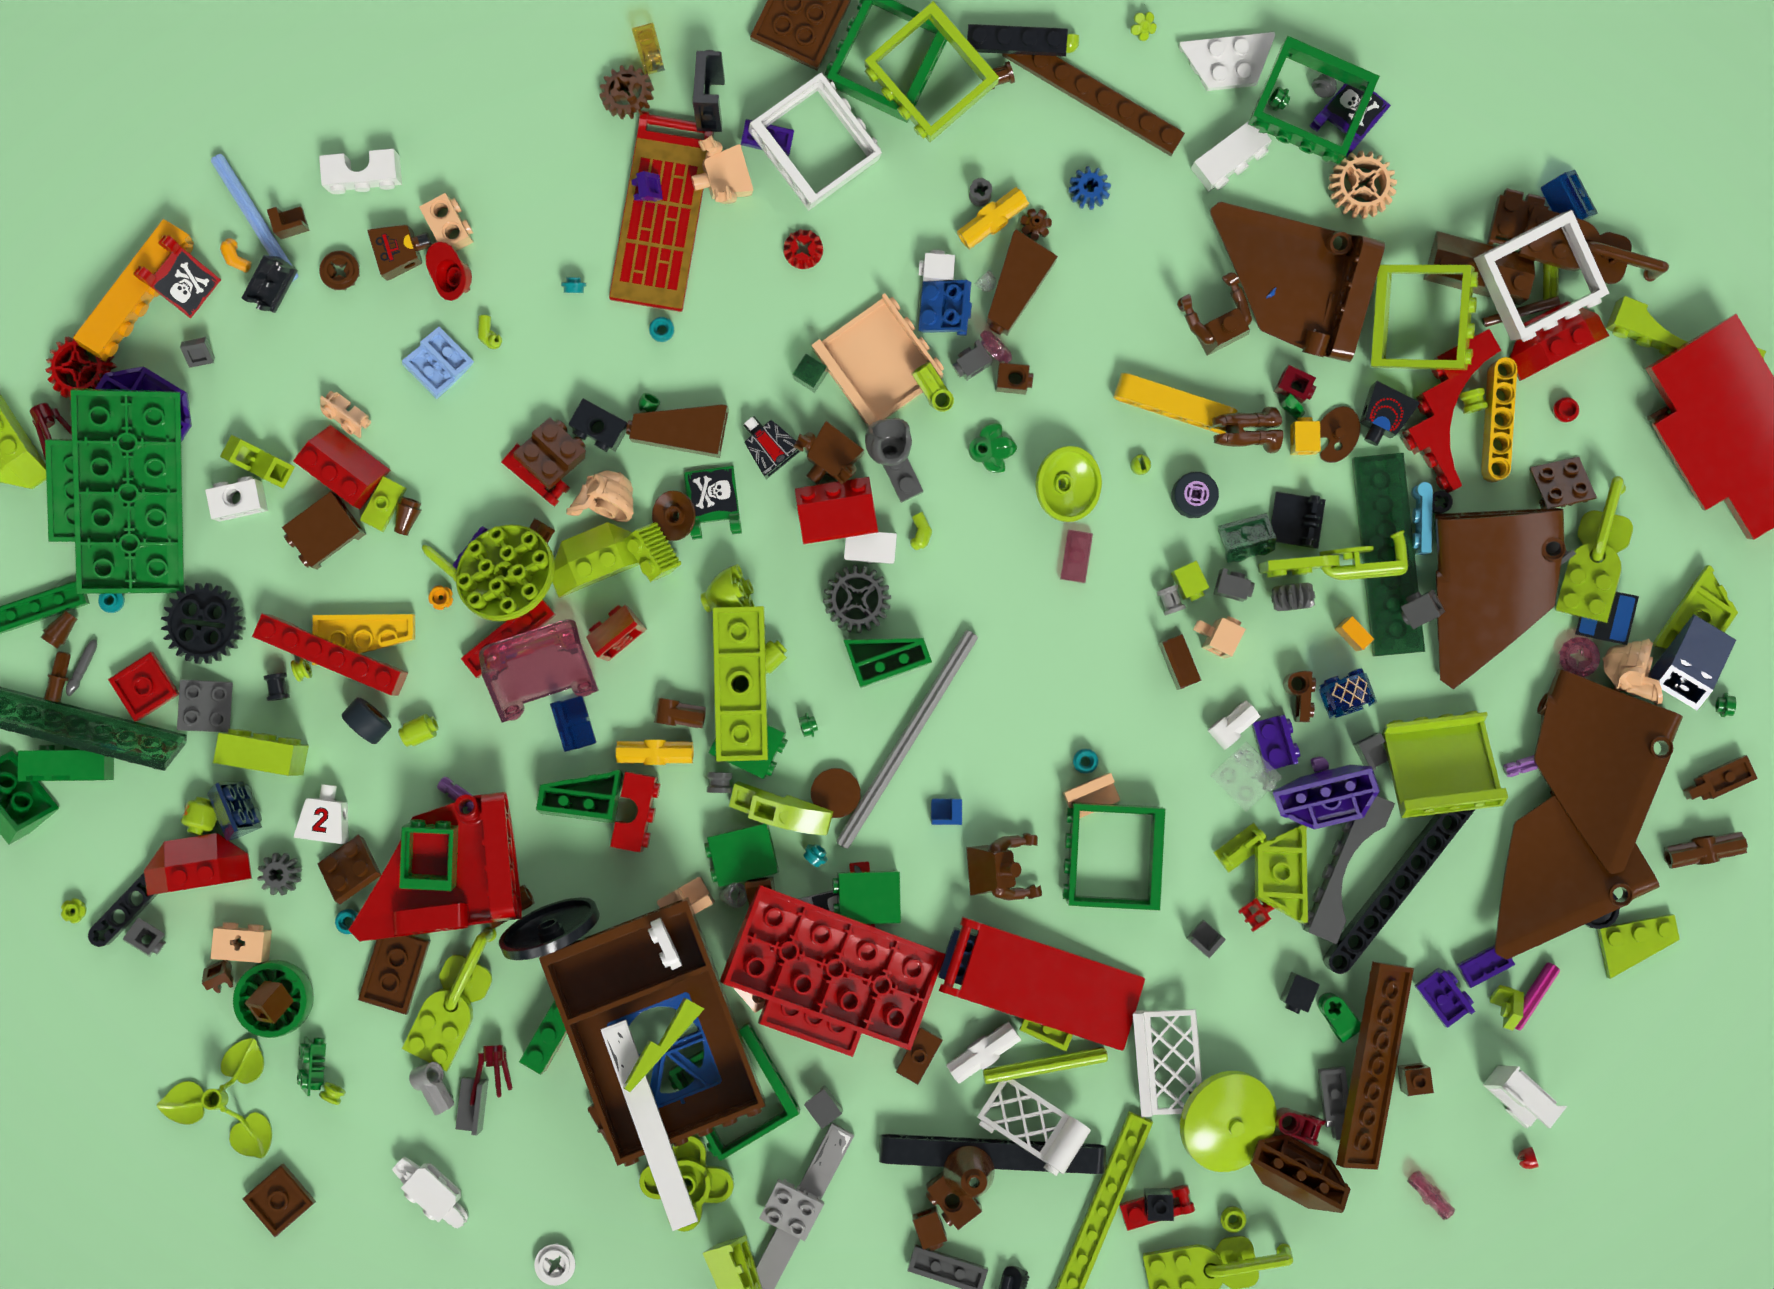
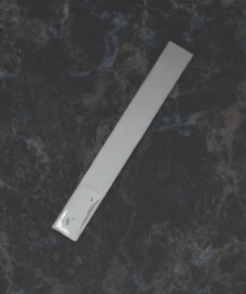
(815, 1182)

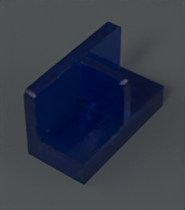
(573, 723)

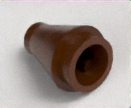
(406, 515)
(59, 630)

